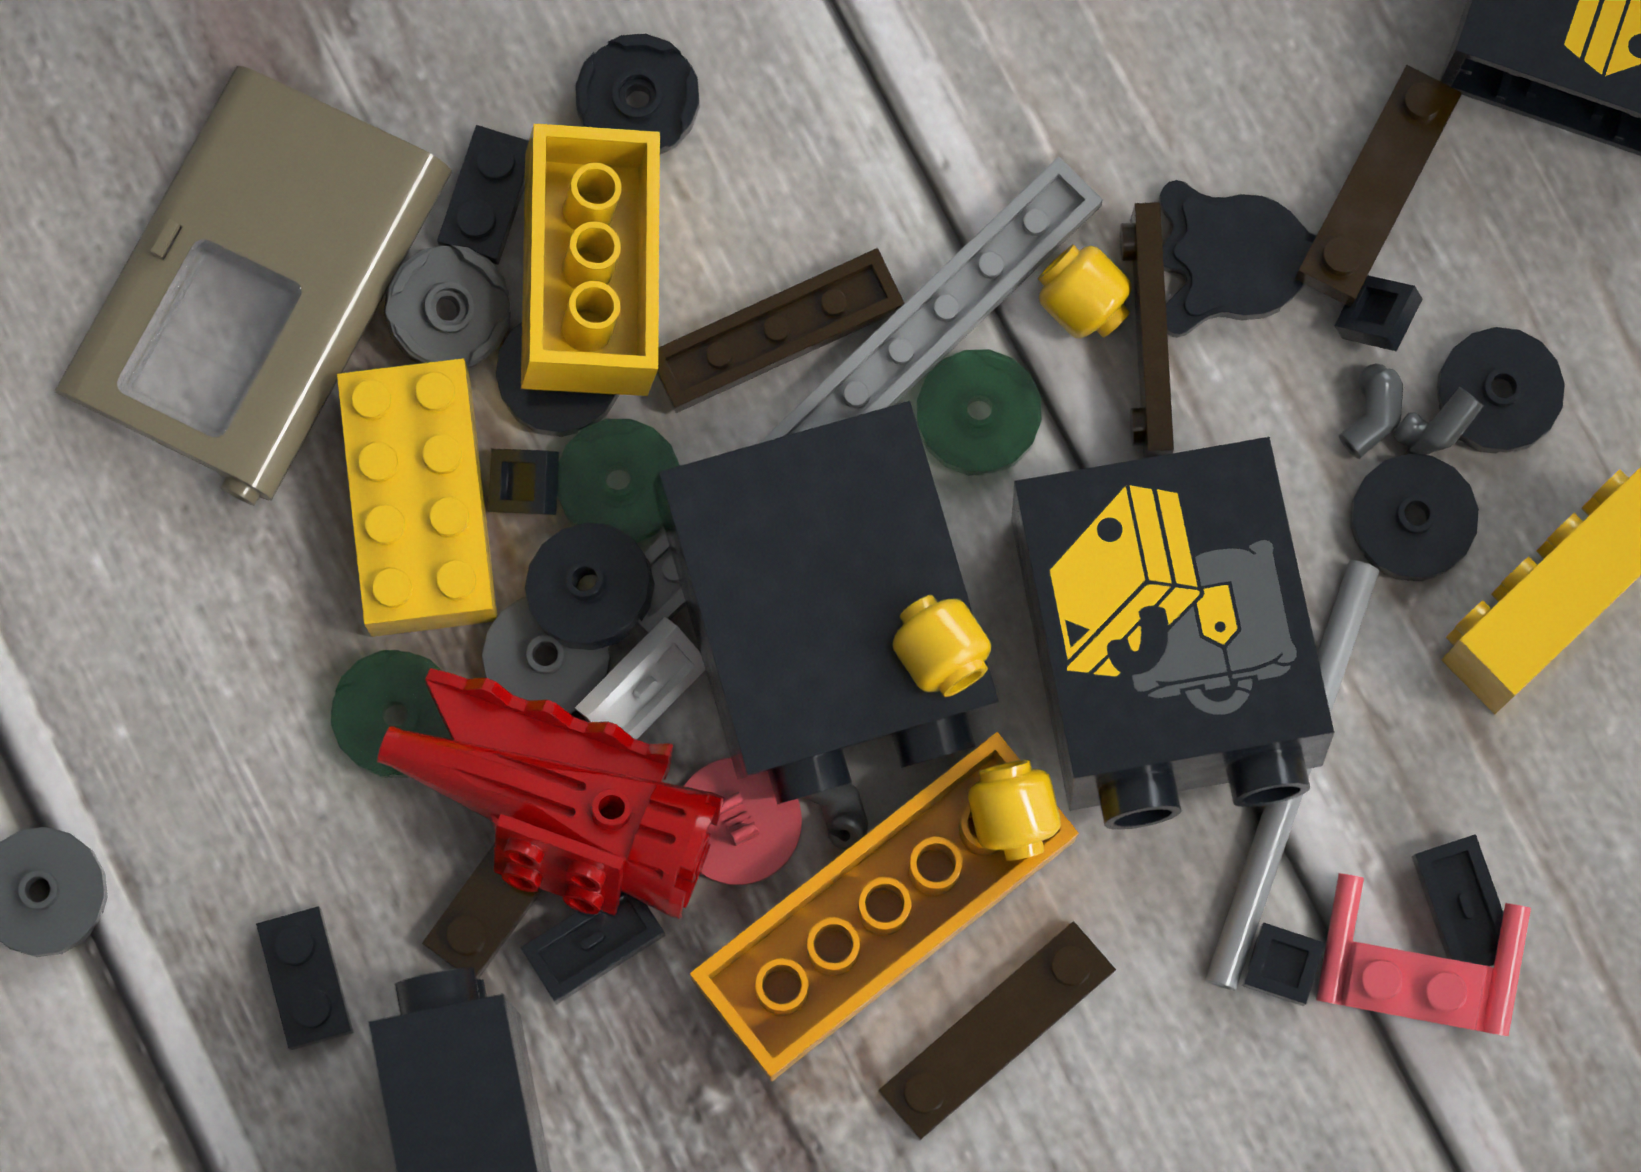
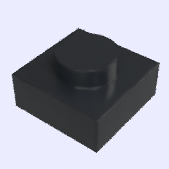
(1379, 313)
(523, 481)
(1283, 964)

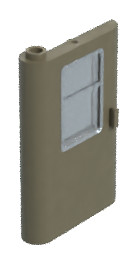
(268, 287)

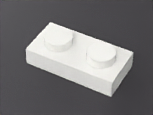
(645, 681)

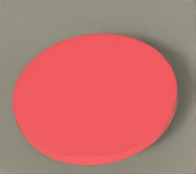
(753, 831)

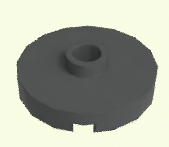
(453, 275)
(511, 663)
(75, 895)

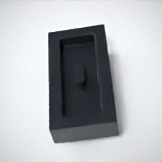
(486, 194)
(1461, 900)
(591, 946)
(304, 978)

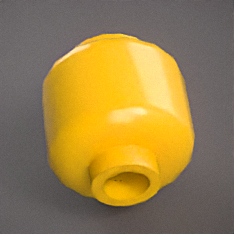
(1085, 292)
(942, 645)
(1014, 809)

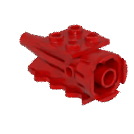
(567, 797)

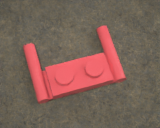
(1419, 983)

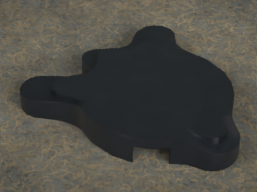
(1233, 254)

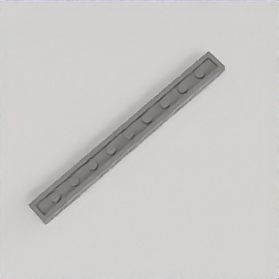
(925, 327)

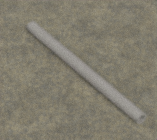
(1279, 817)

